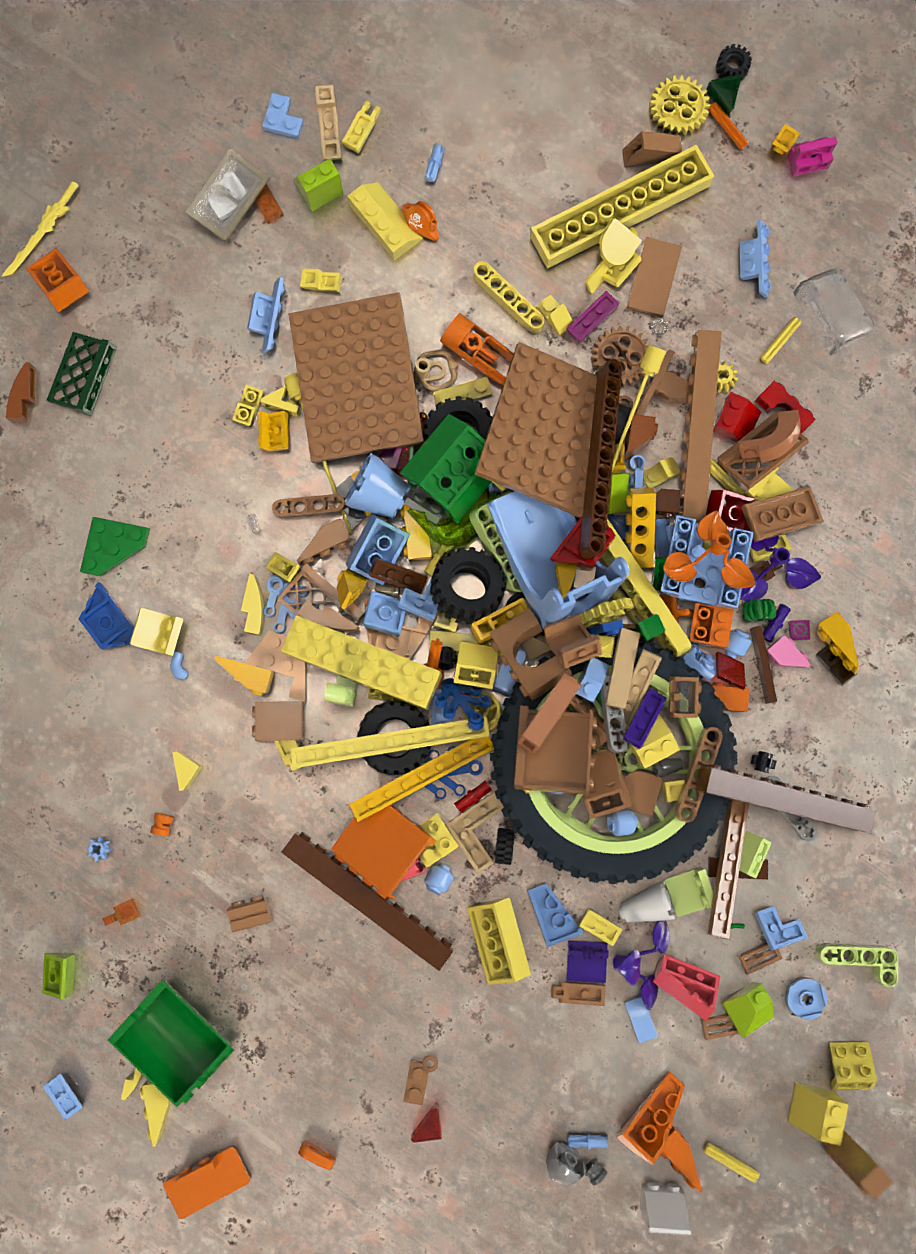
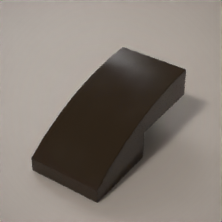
(835, 666)

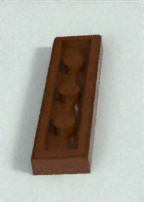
(763, 664)

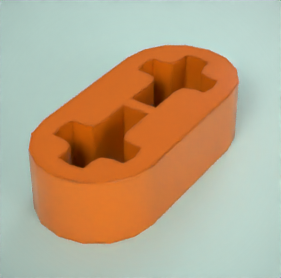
(317, 1155)

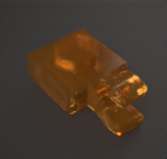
(123, 912)

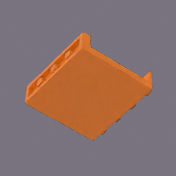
(382, 848)

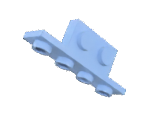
(754, 259)
(264, 314)

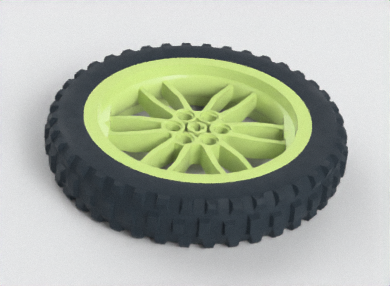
(607, 857)

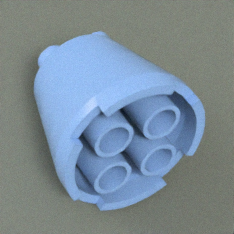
(377, 489)

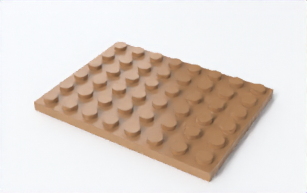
(356, 377)
(541, 430)

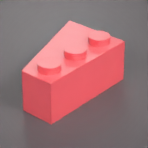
(688, 984)

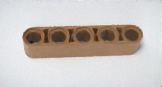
(696, 763)

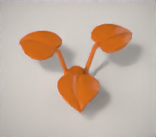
(712, 529)

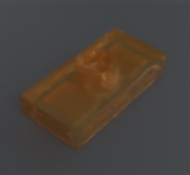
(268, 205)

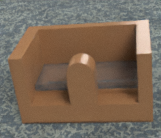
(684, 697)

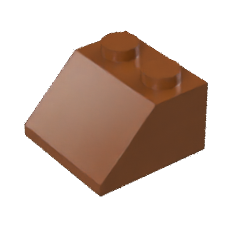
(639, 434)

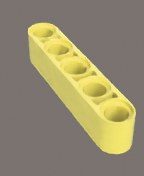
(506, 289)

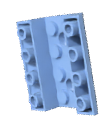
(709, 569)

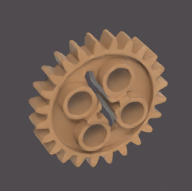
(636, 348)

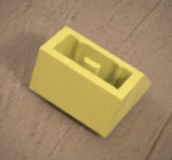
(476, 665)

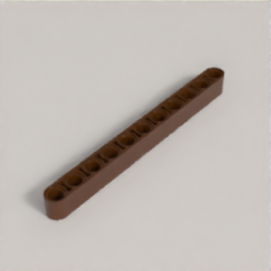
(600, 459)

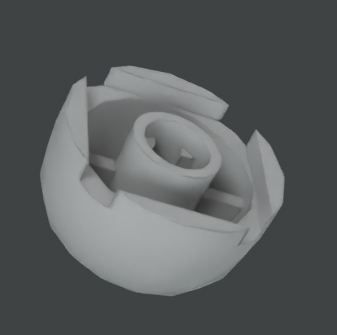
(564, 1164)

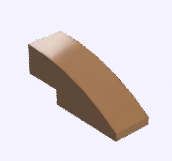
(326, 617)

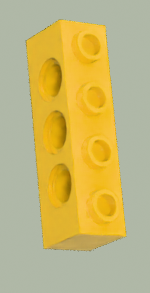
(641, 498)

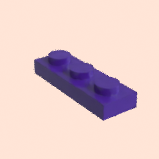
(644, 718)

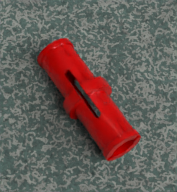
(472, 796)

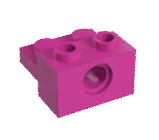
(819, 149)

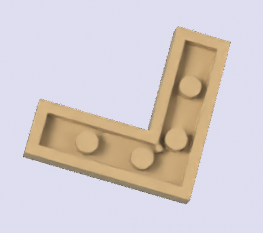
(462, 830)

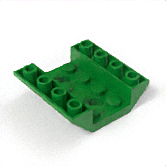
(445, 457)

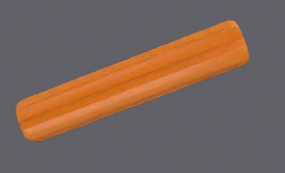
(728, 125)

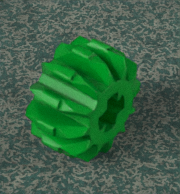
(759, 610)

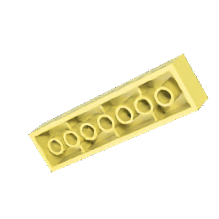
(361, 662)

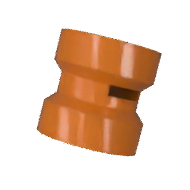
(162, 824)

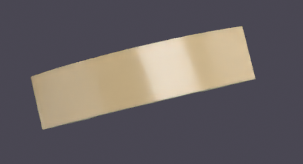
(328, 122)

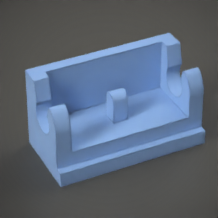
(63, 1096)

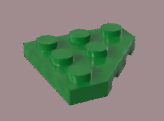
(111, 544)

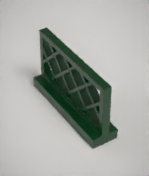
(94, 376)

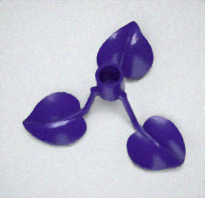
(799, 574)
(629, 964)

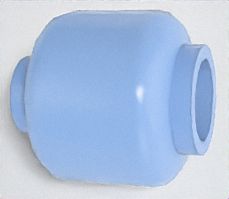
(738, 643)
(622, 822)
(438, 879)

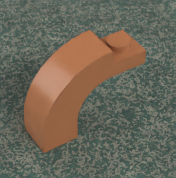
(776, 443)

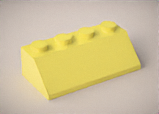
(383, 219)
(499, 941)

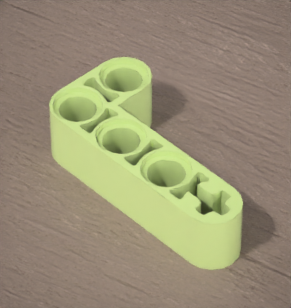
(856, 958)

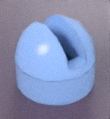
(639, 460)

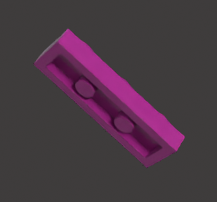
(592, 316)

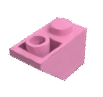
(785, 654)

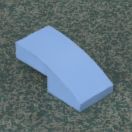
(641, 1020)

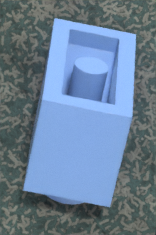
(592, 679)

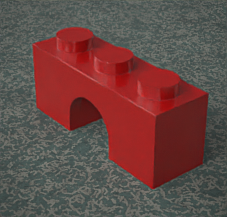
(777, 397)

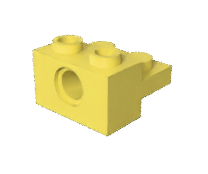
(444, 842)

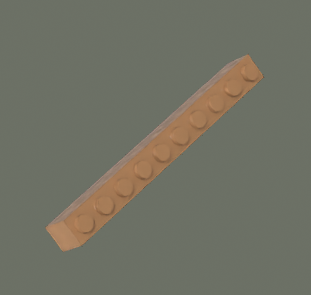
(699, 423)

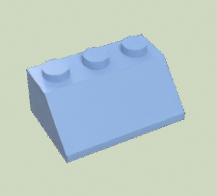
(377, 540)

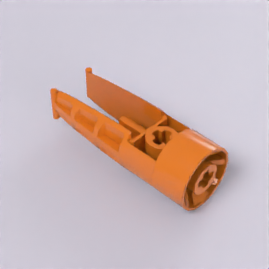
(460, 335)

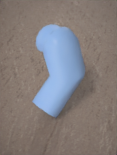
(176, 668)

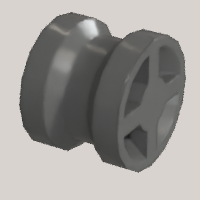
(595, 1171)

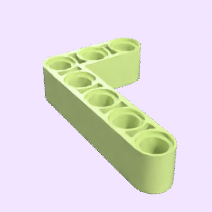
(490, 544)
(342, 692)

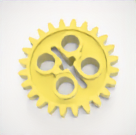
(684, 90)
(606, 612)

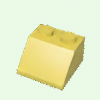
(657, 745)

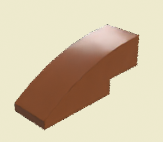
(21, 394)

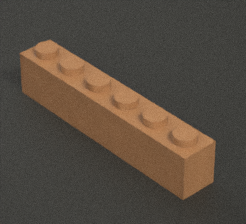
(859, 1166)

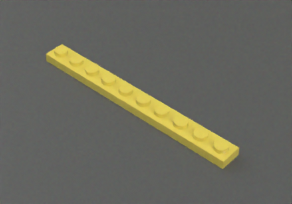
(385, 743)

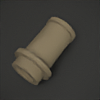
(387, 589)

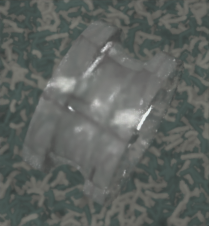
(659, 334)

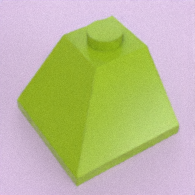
(749, 1008)

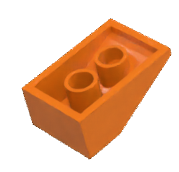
(57, 279)

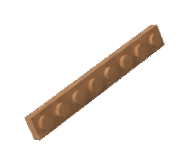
(728, 869)

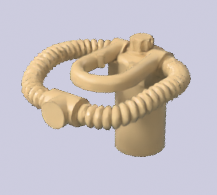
(423, 365)

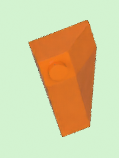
(650, 1124)

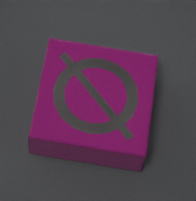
(799, 629)

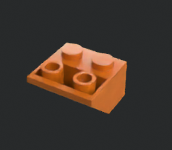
(711, 626)

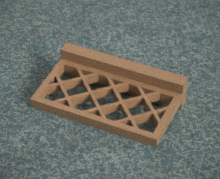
(733, 456)
(325, 587)

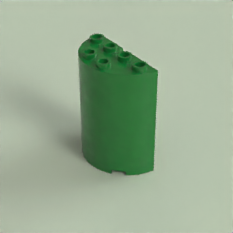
(171, 1043)

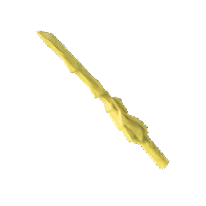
(51, 214)

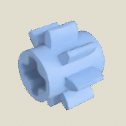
(94, 846)

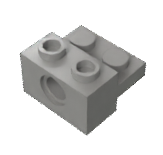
(420, 501)

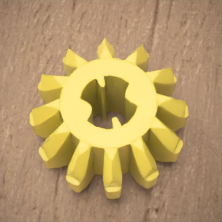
(729, 377)

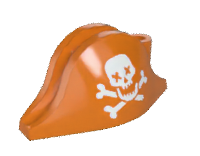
(421, 219)

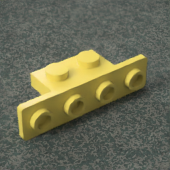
(612, 273)

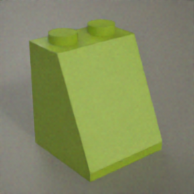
(320, 184)

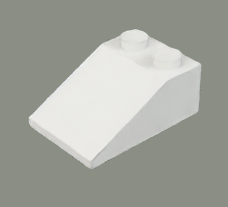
(665, 1208)

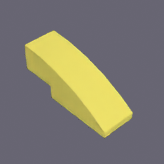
(253, 606)

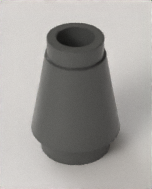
(667, 766)

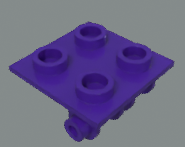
(587, 961)

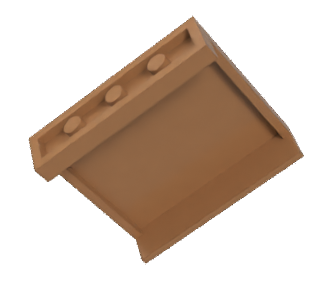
(562, 759)

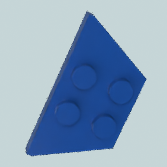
(106, 620)

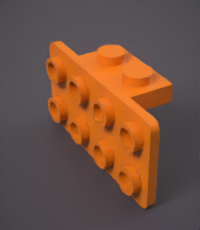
(206, 1182)

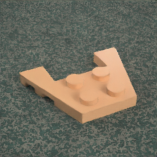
(406, 643)
(269, 656)

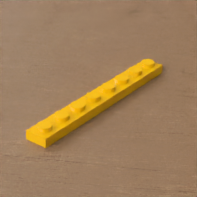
(420, 777)

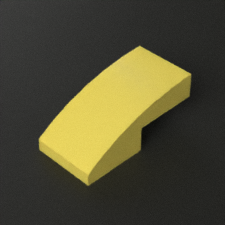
(320, 281)
(131, 1083)

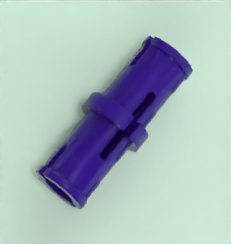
(776, 623)

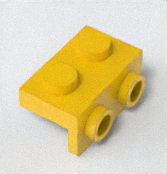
(273, 431)

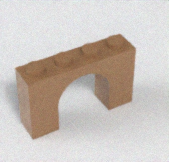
(509, 638)

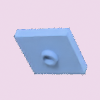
(384, 614)

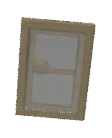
(227, 194)

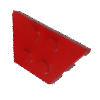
(569, 552)

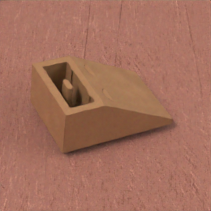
(609, 786)

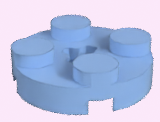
(816, 1004)

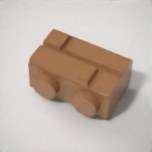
(249, 914)

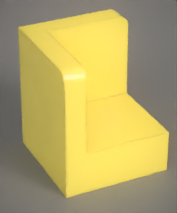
(445, 624)
(672, 789)

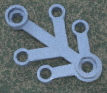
(283, 609)

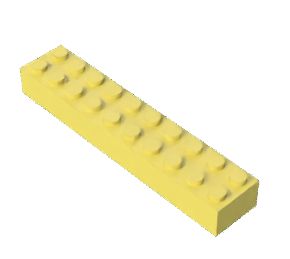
(627, 202)

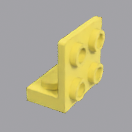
(769, 487)
(156, 631)
(852, 1066)

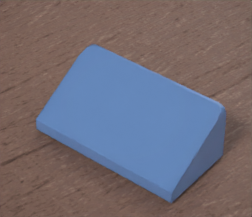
(661, 540)

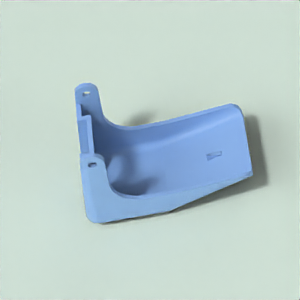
(529, 538)

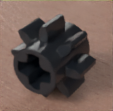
(447, 658)
(763, 762)

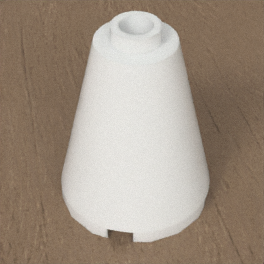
(648, 905)

